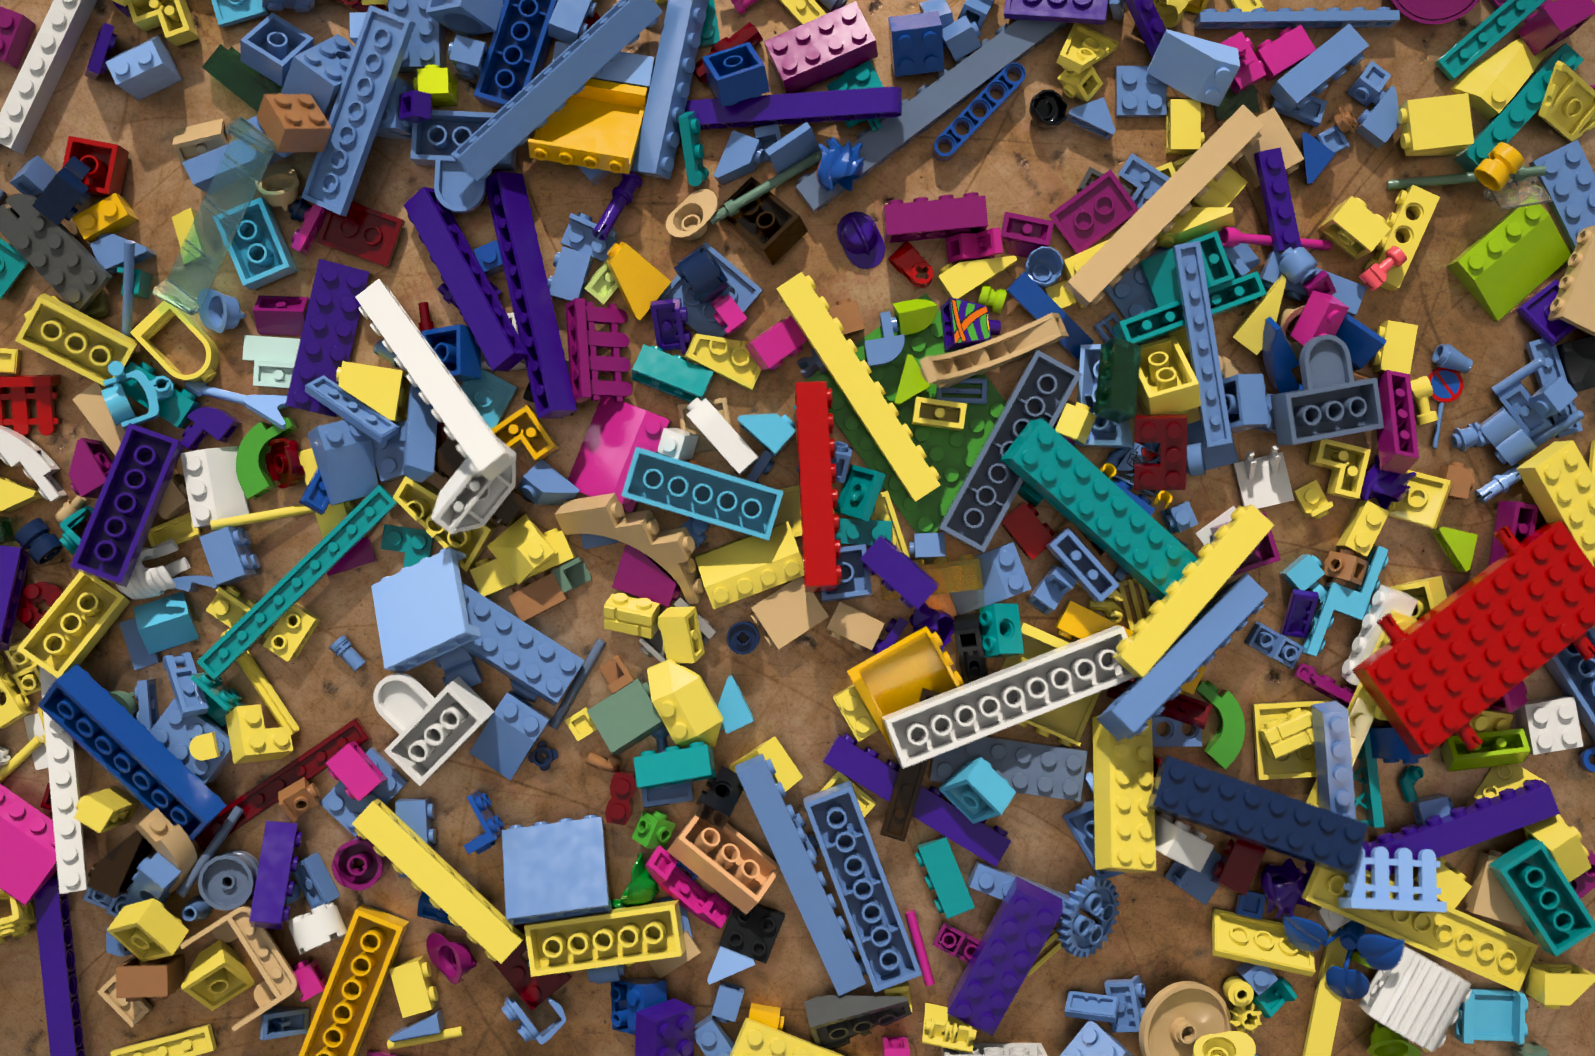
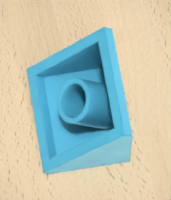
(165, 623)

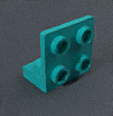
(218, 697)

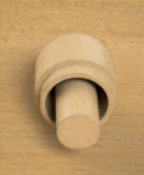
(69, 508)

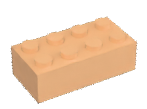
(725, 861)

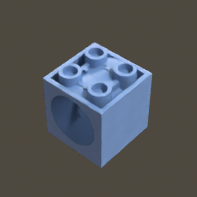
(466, 16)

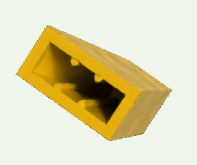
(635, 278)

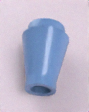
(1450, 358)
(196, 909)

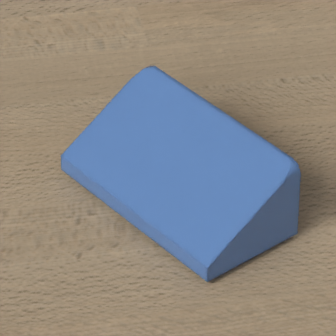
(315, 881)

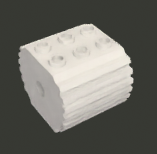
(1416, 999)

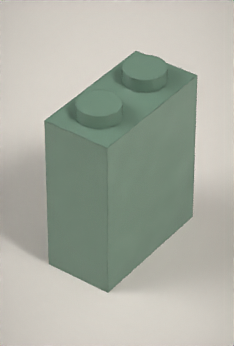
(626, 717)

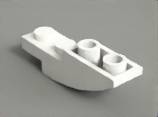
(19, 451)

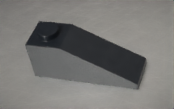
(969, 647)

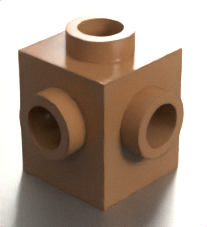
(1345, 567)

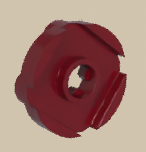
(284, 462)
(31, 596)

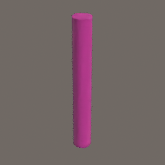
(919, 948)

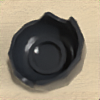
(1048, 109)

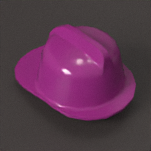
(450, 957)

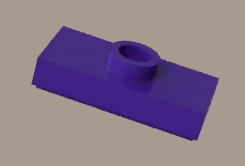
(1299, 613)

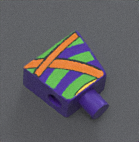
(966, 324)

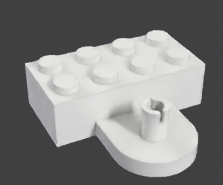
(427, 725)

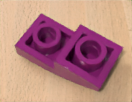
(956, 942)

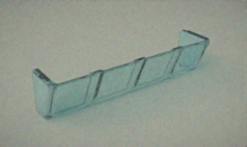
(218, 217)

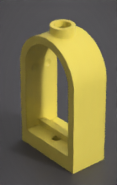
(160, 317)

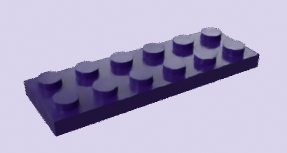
(326, 331)

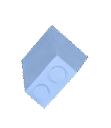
(144, 68)

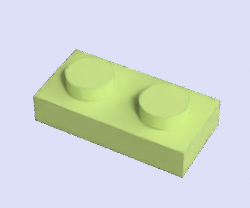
(601, 284)

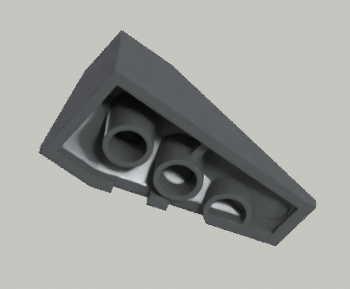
(839, 1018)

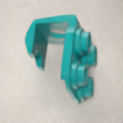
(70, 539)

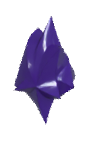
(935, 620)

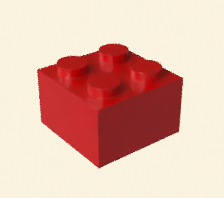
(106, 164)

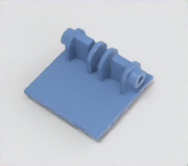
(1194, 882)

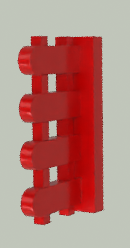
(20, 402)

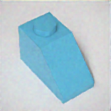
(733, 707)

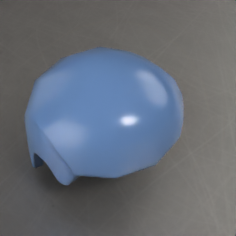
(1044, 266)

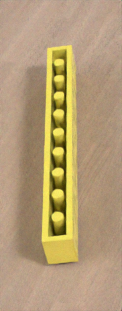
(858, 387)

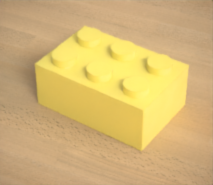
(1166, 378)

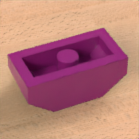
(1025, 233)

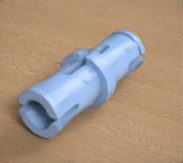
(1499, 484)

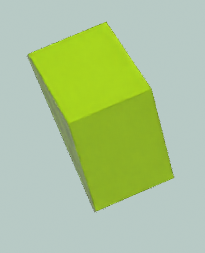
(911, 382)
(1457, 545)

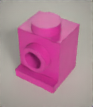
(728, 314)
(310, 978)

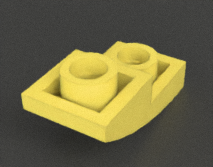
(26, 671)

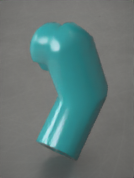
(1408, 781)

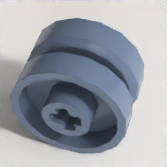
(228, 879)

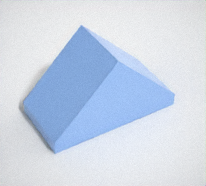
(728, 963)

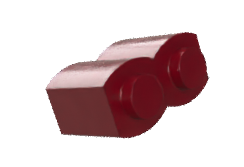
(621, 803)

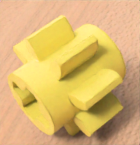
(1245, 1018)

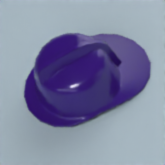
(861, 240)

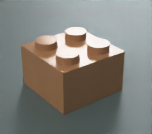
(294, 122)
(149, 978)

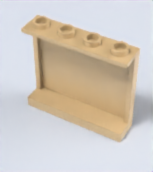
(1577, 287)

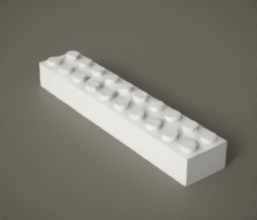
(1006, 697)

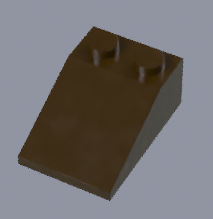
(766, 223)
(115, 870)

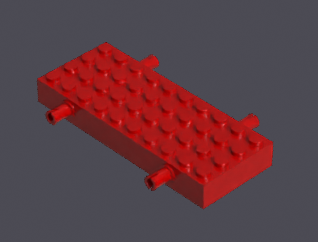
(1483, 639)

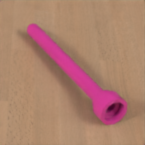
(1231, 236)

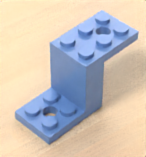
(317, 73)

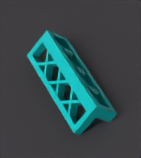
(1370, 786)

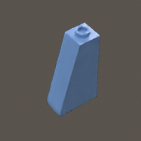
(203, 167)

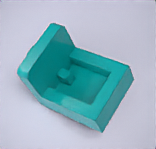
(1274, 997)

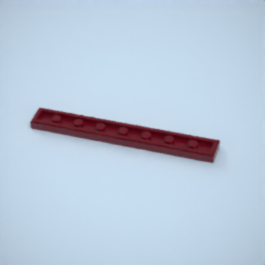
(266, 793)

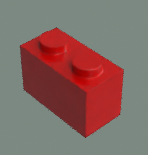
(1027, 530)

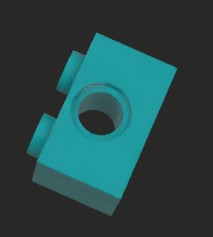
(1001, 630)

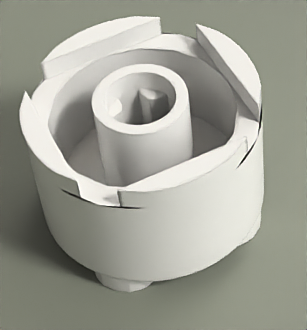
(317, 929)

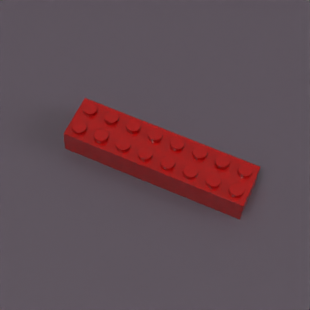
(815, 484)

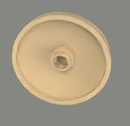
(1180, 1017)

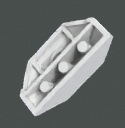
(471, 500)

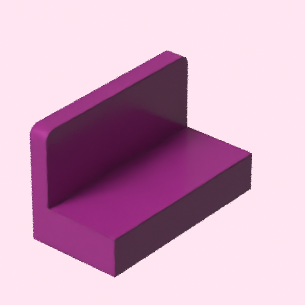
(280, 315)

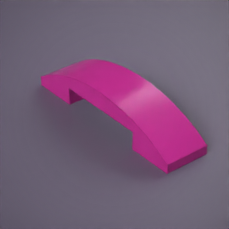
(682, 888)

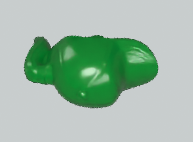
(640, 889)

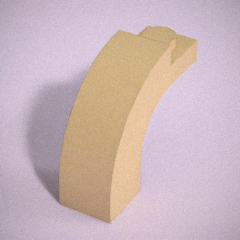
(169, 842)

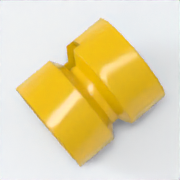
(1496, 170)

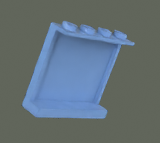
(555, 870)

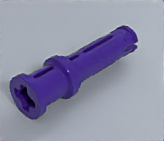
(621, 196)

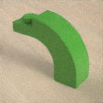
(251, 457)
(1231, 725)

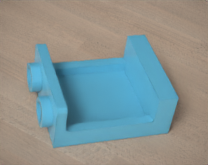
(1492, 1016)

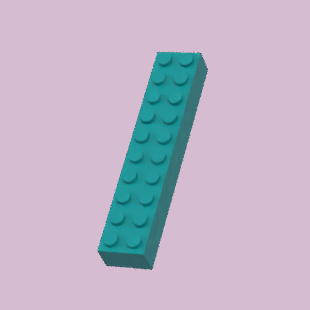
(1098, 507)

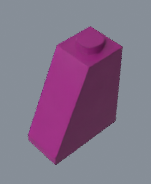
(645, 578)

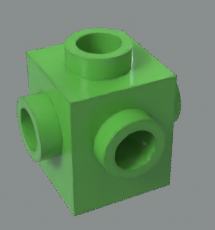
(653, 829)

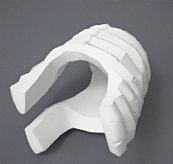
(154, 581)

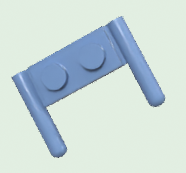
(1515, 399)

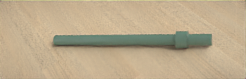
(1460, 178)
(732, 207)

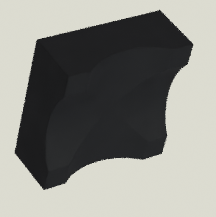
(1579, 362)
(752, 932)

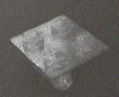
(1519, 194)

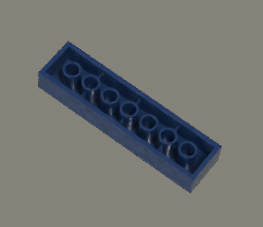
(1257, 815)

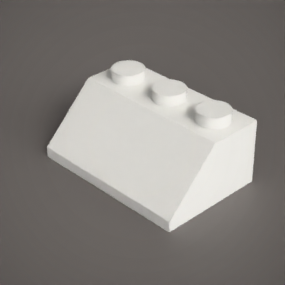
(213, 485)

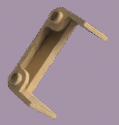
(277, 974)

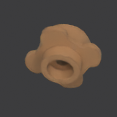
(1345, 120)

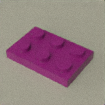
(1094, 212)

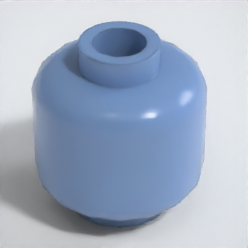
(1297, 265)

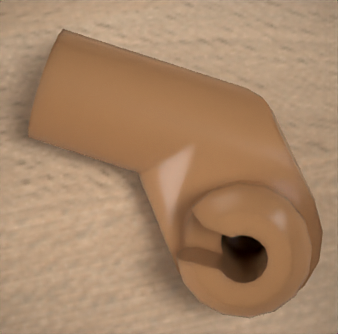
(601, 763)

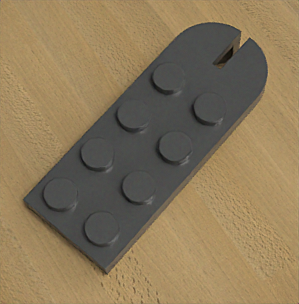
(53, 252)

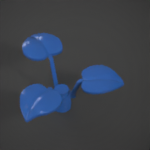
(1379, 951)

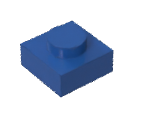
(1251, 904)

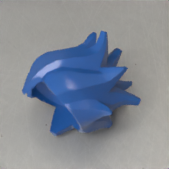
(839, 165)

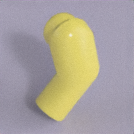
(1109, 608)

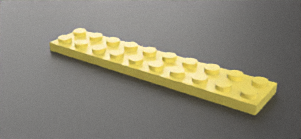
(1443, 934)

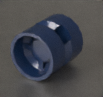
(40, 543)
(743, 637)

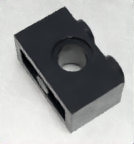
(716, 808)

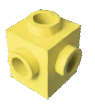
(1080, 85)

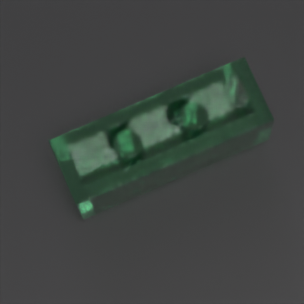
(238, 77)
(1117, 380)

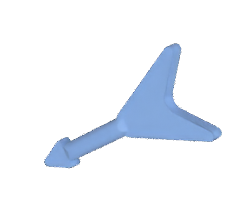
(264, 405)

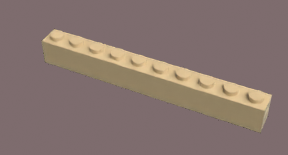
(1163, 206)

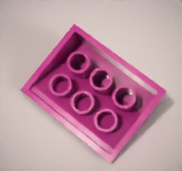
(610, 446)
(25, 848)

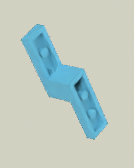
(1345, 601)

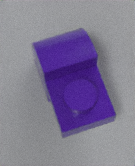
(209, 421)

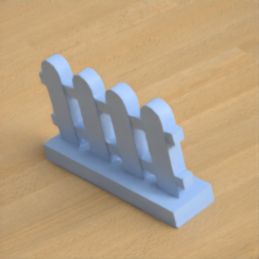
(1403, 886)

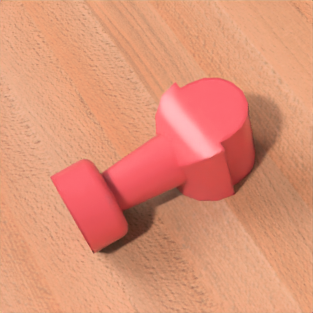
(1376, 273)

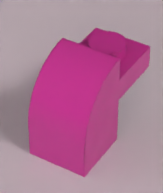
(974, 246)

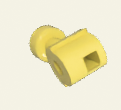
(1421, 391)

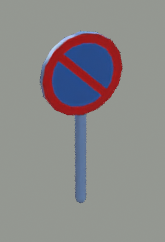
(1447, 387)

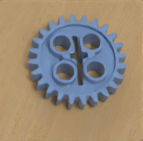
(1080, 933)

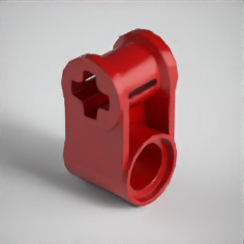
(909, 263)

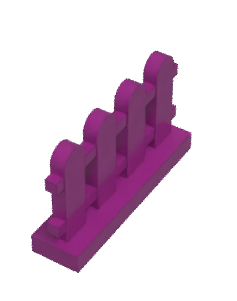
(582, 346)

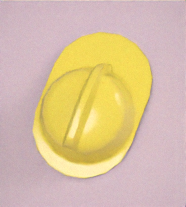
(1225, 1044)

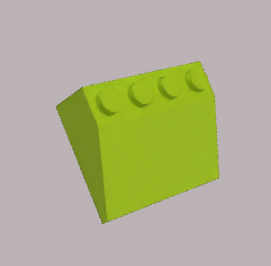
(1511, 259)

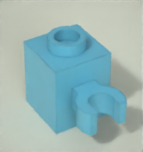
(1304, 573)

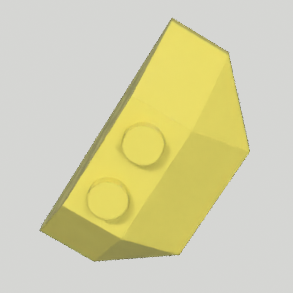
(684, 704)

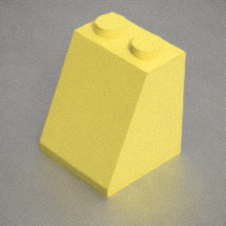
(1436, 125)
(378, 387)

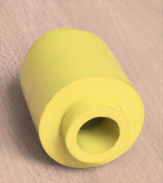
(1233, 986)

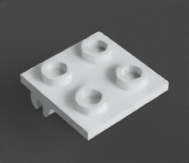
(1263, 479)

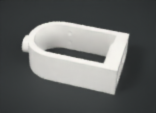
(721, 435)

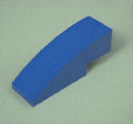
(1278, 358)

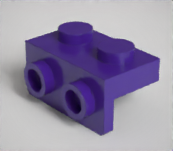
(669, 324)

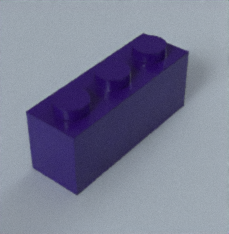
(898, 572)

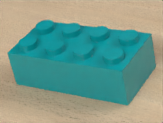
(1543, 896)

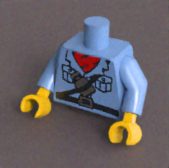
(1121, 467)

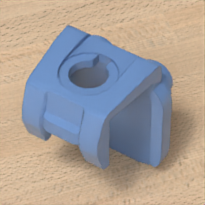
(526, 1028)

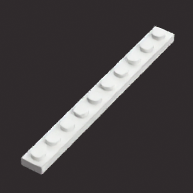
(64, 798)

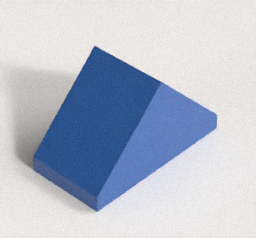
(1316, 157)

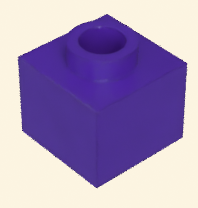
(415, 106)

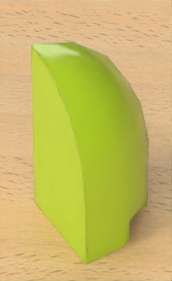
(914, 315)

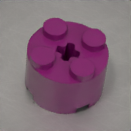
(352, 875)

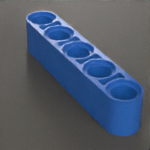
(983, 101)

